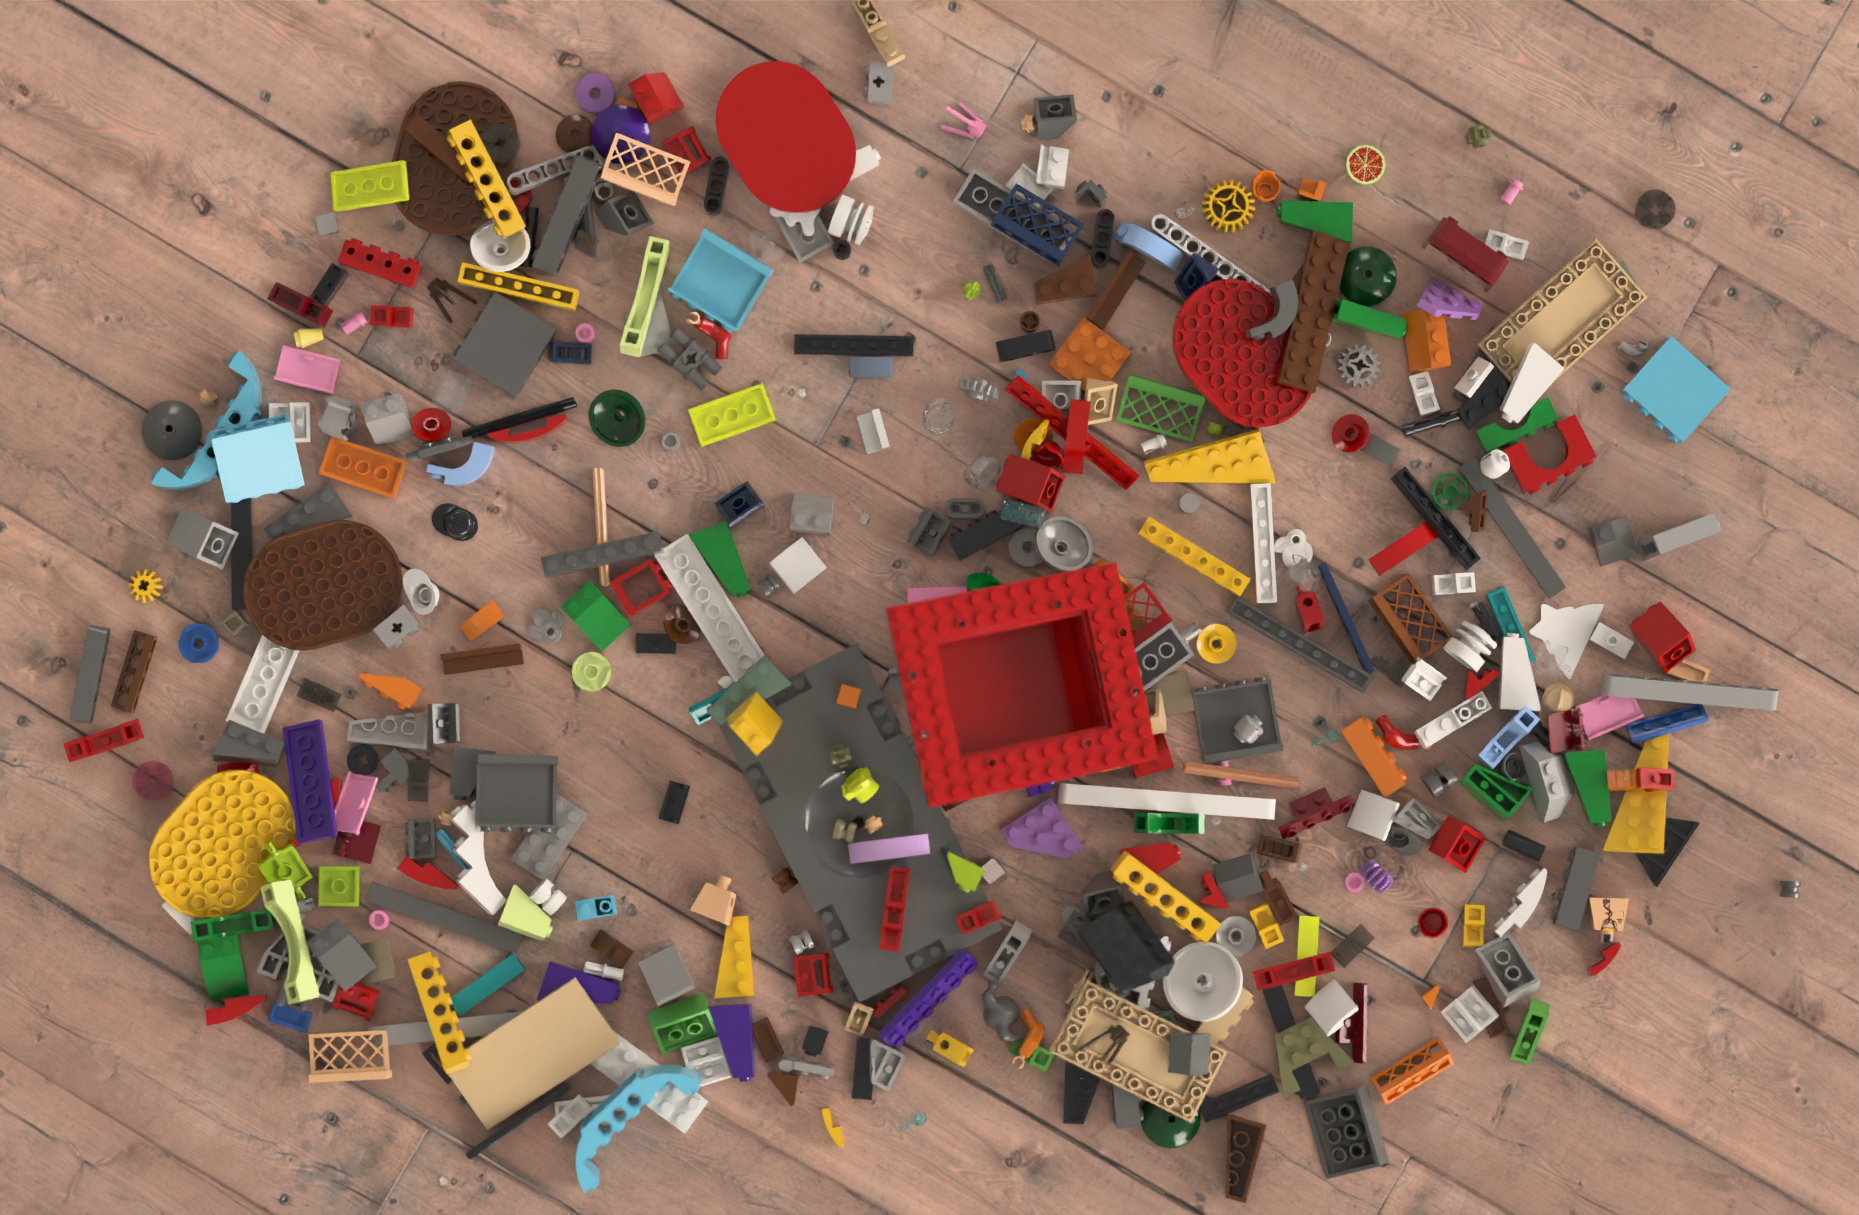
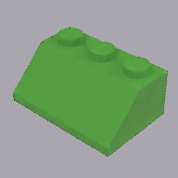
(682, 1023)

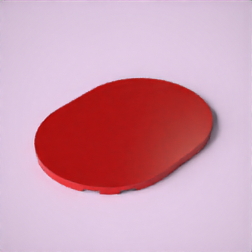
(785, 137)
(1225, 365)

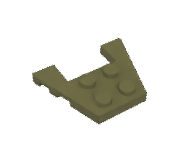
(1301, 1045)

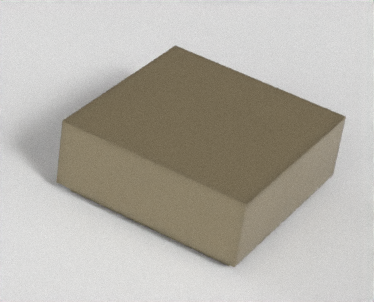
(234, 623)

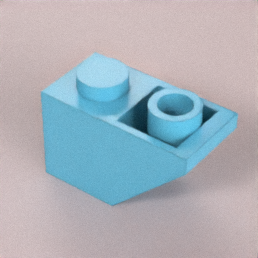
(596, 907)

